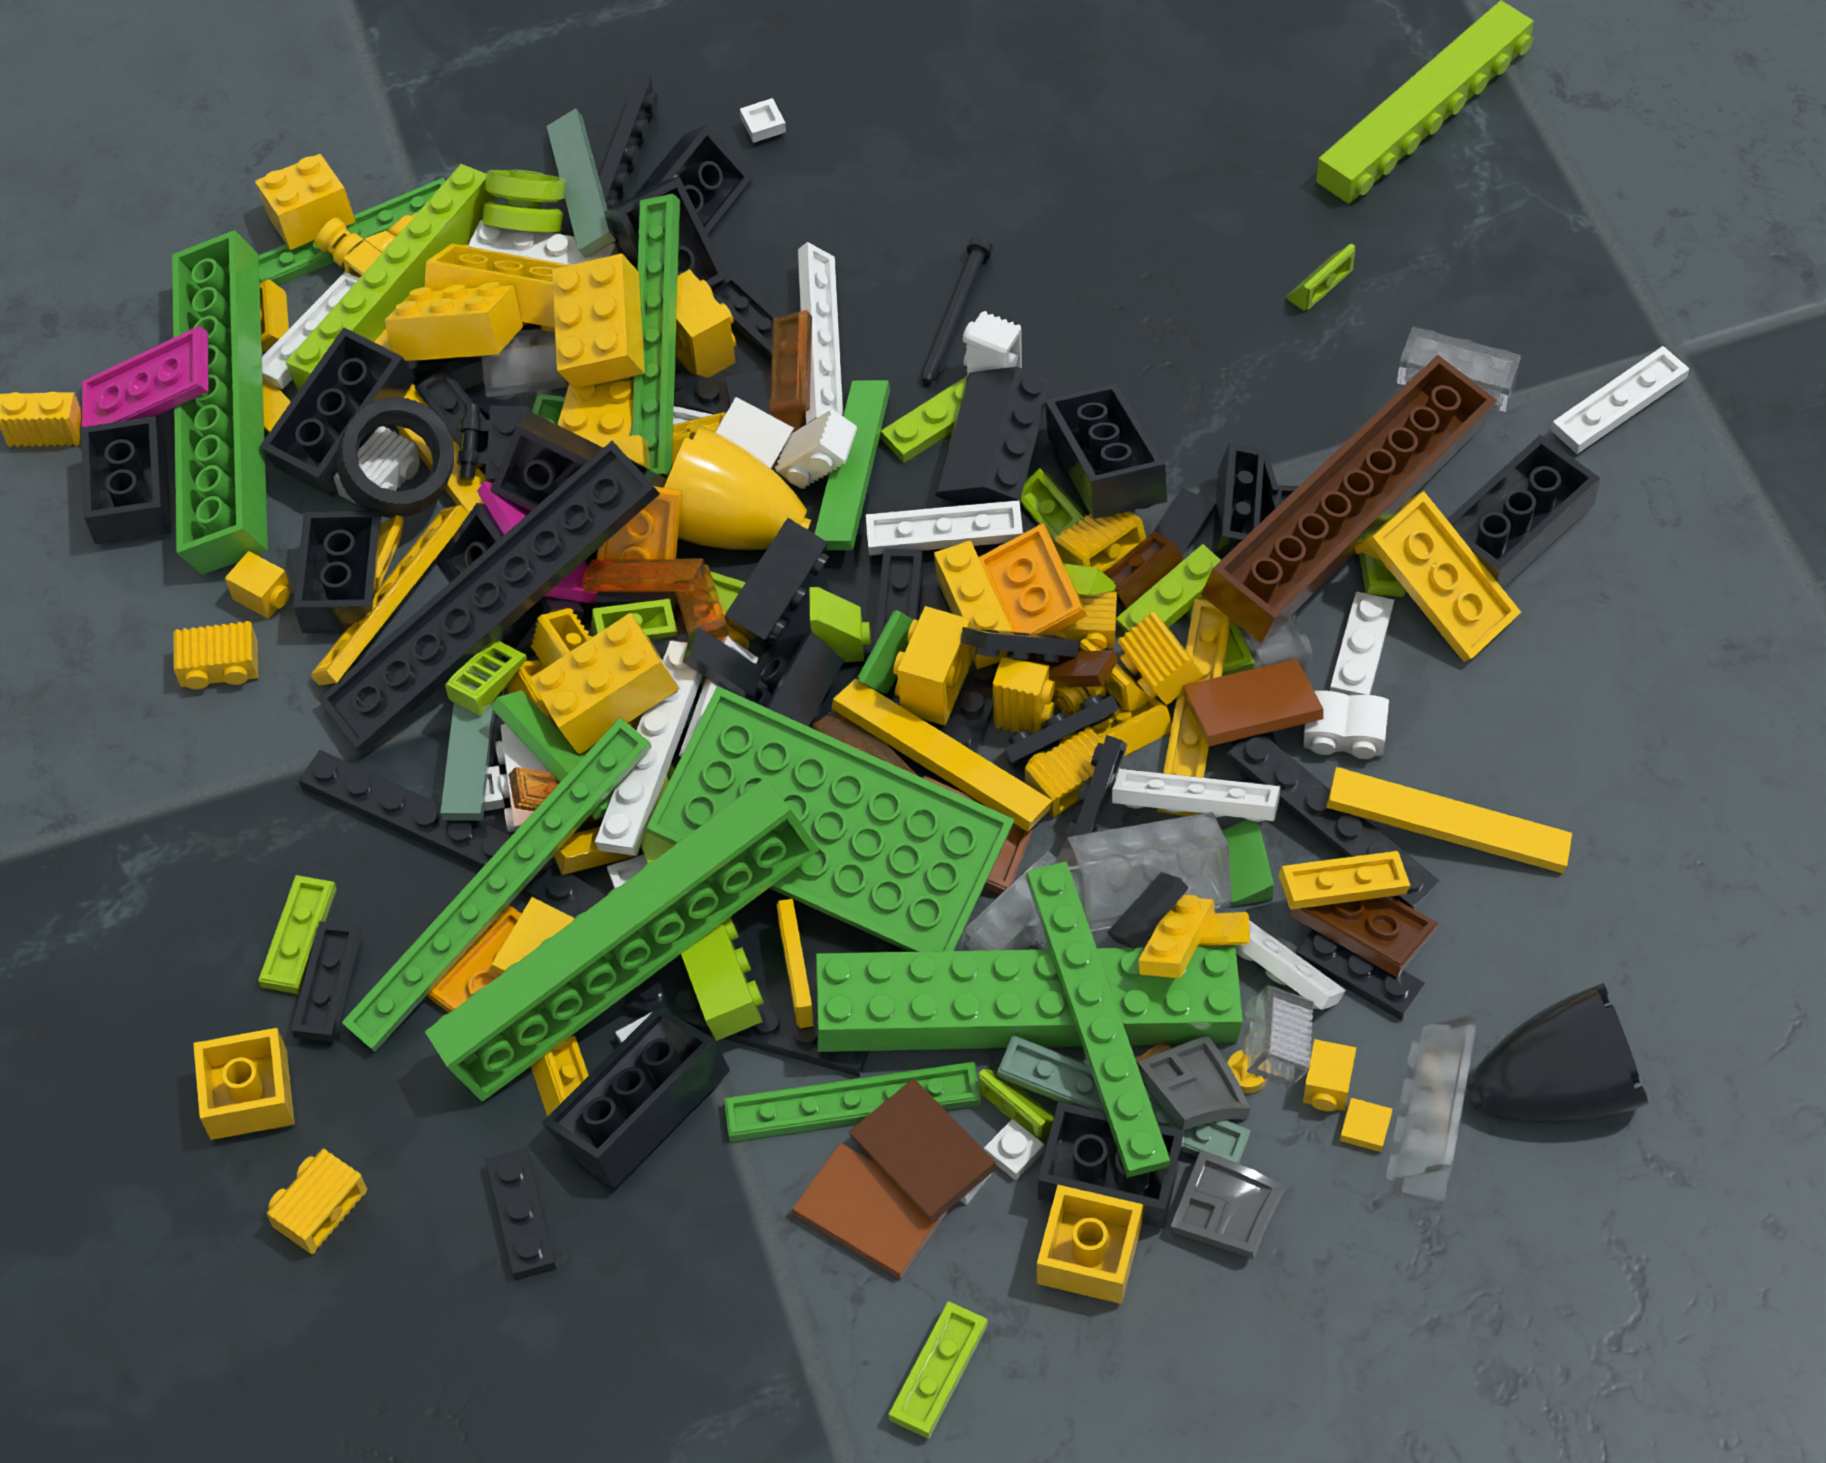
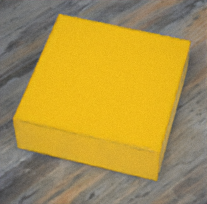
(1366, 1125)

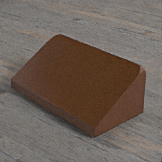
(1143, 568)

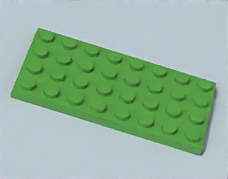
(890, 844)

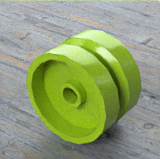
(524, 196)

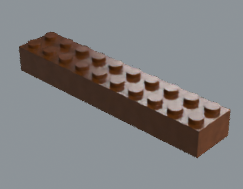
(1347, 499)

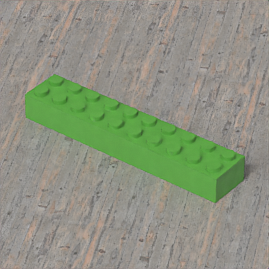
(221, 431)
(621, 940)
(992, 994)

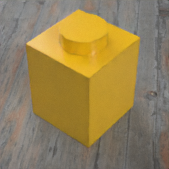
(258, 585)
(1329, 1075)

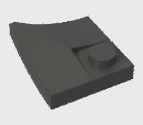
(1194, 1084)
(1226, 1205)

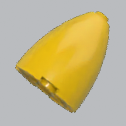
(729, 494)

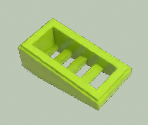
(479, 700)

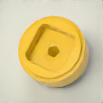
(1248, 1082)

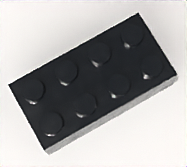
(340, 385)
(1106, 451)
(542, 459)
(1525, 508)

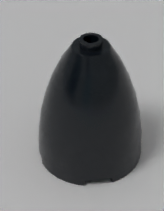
(1561, 1066)

